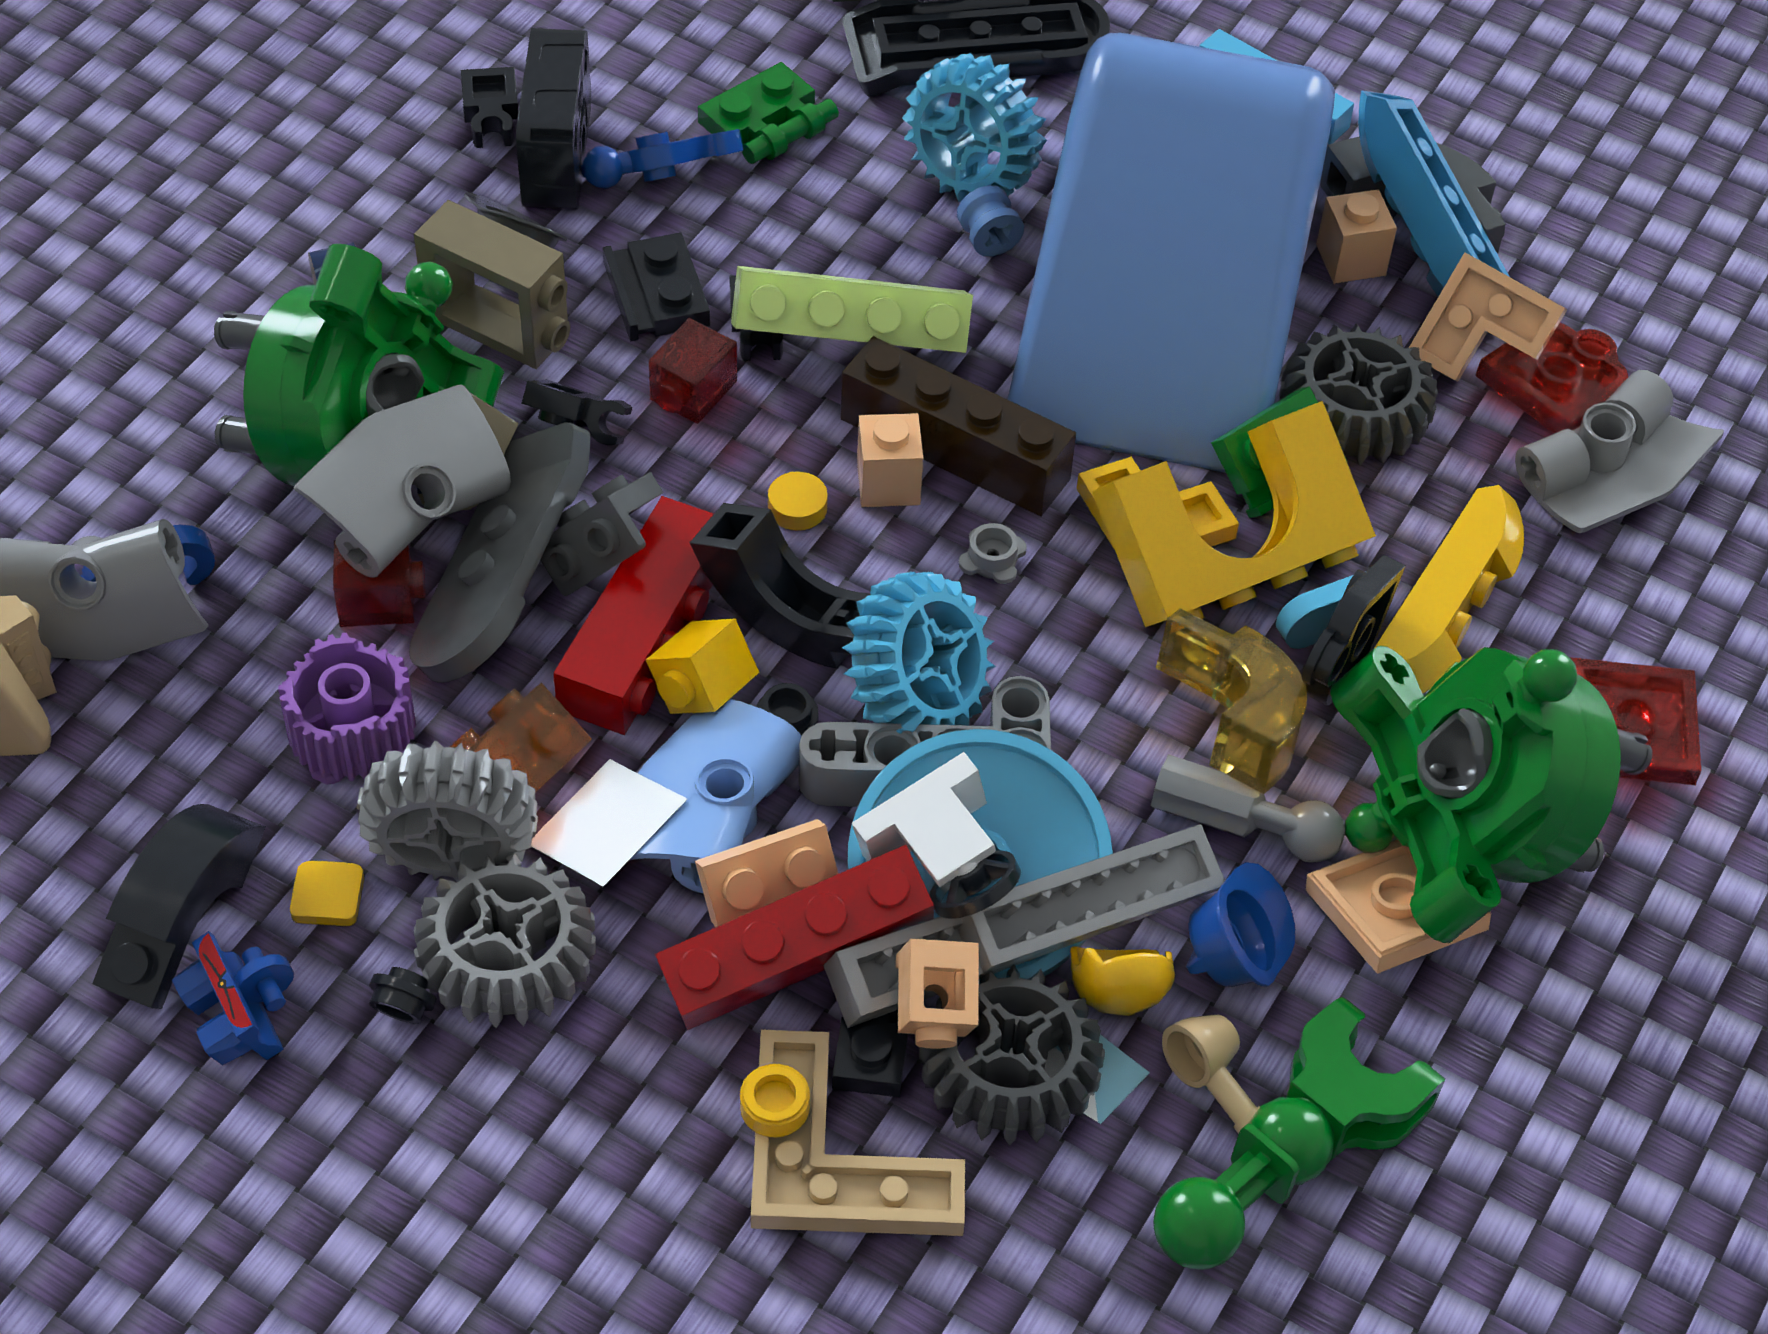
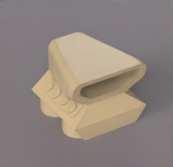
(23, 680)

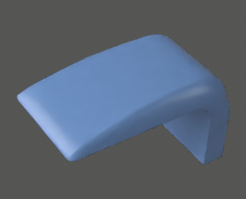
(1172, 246)

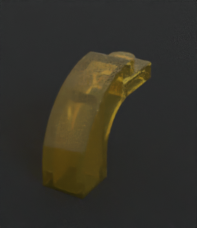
(1255, 686)

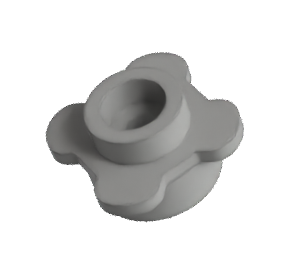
(1000, 543)

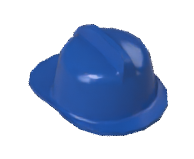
(1243, 930)

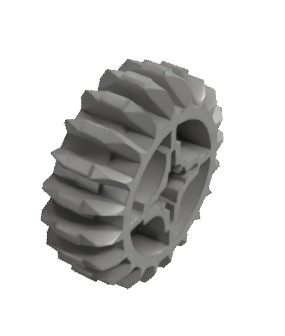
(446, 809)
(486, 967)

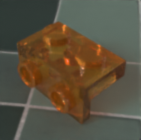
(531, 733)

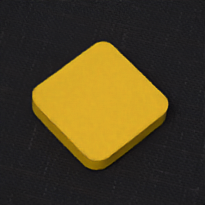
(327, 893)

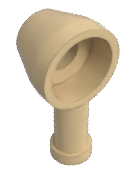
(1198, 1055)

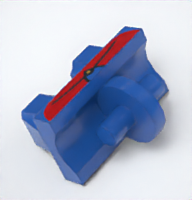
(240, 990)

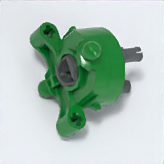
(338, 356)
(1485, 774)

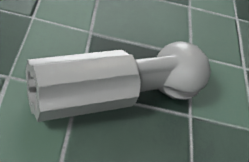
(1216, 800)

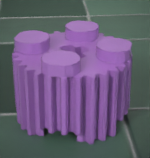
(346, 708)

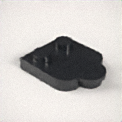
(1352, 627)

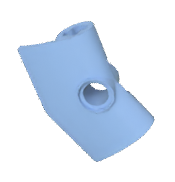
(724, 770)

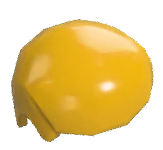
(1121, 979)

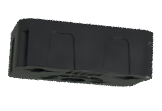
(553, 118)

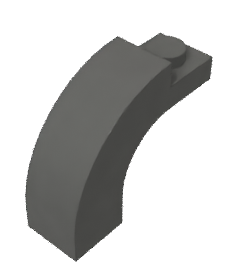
(1347, 173)

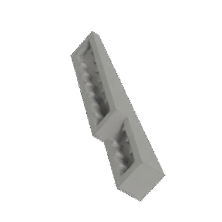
(1037, 917)

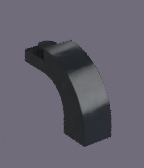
(772, 588)

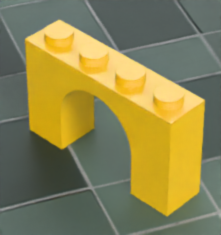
(1313, 518)

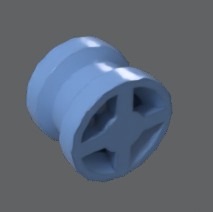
(990, 221)

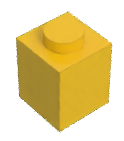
(702, 666)

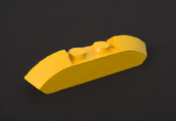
(1474, 556)

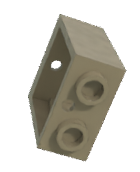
(475, 244)

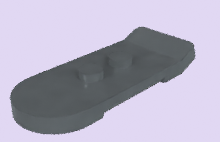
(499, 554)

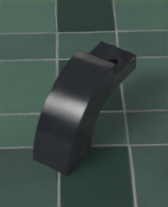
(166, 895)

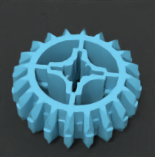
(987, 119)
(919, 652)

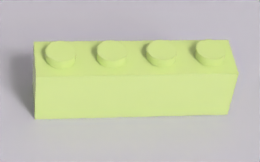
(851, 309)

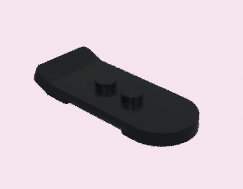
(905, 38)

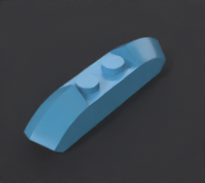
(1421, 186)

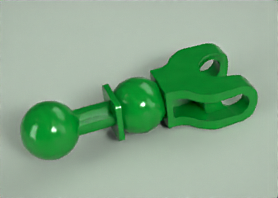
(1293, 1138)

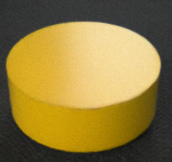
(798, 500)
(774, 1100)

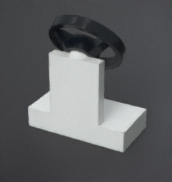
(943, 835)

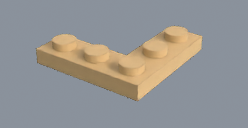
(816, 1191)

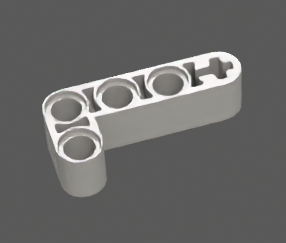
(845, 757)

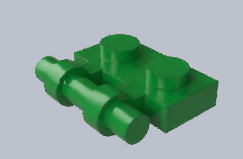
(769, 112)

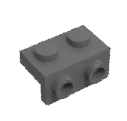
(598, 536)

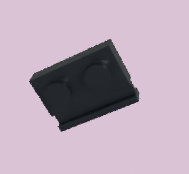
(656, 285)

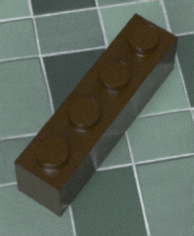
(963, 425)

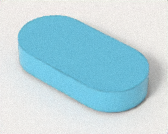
(1308, 614)

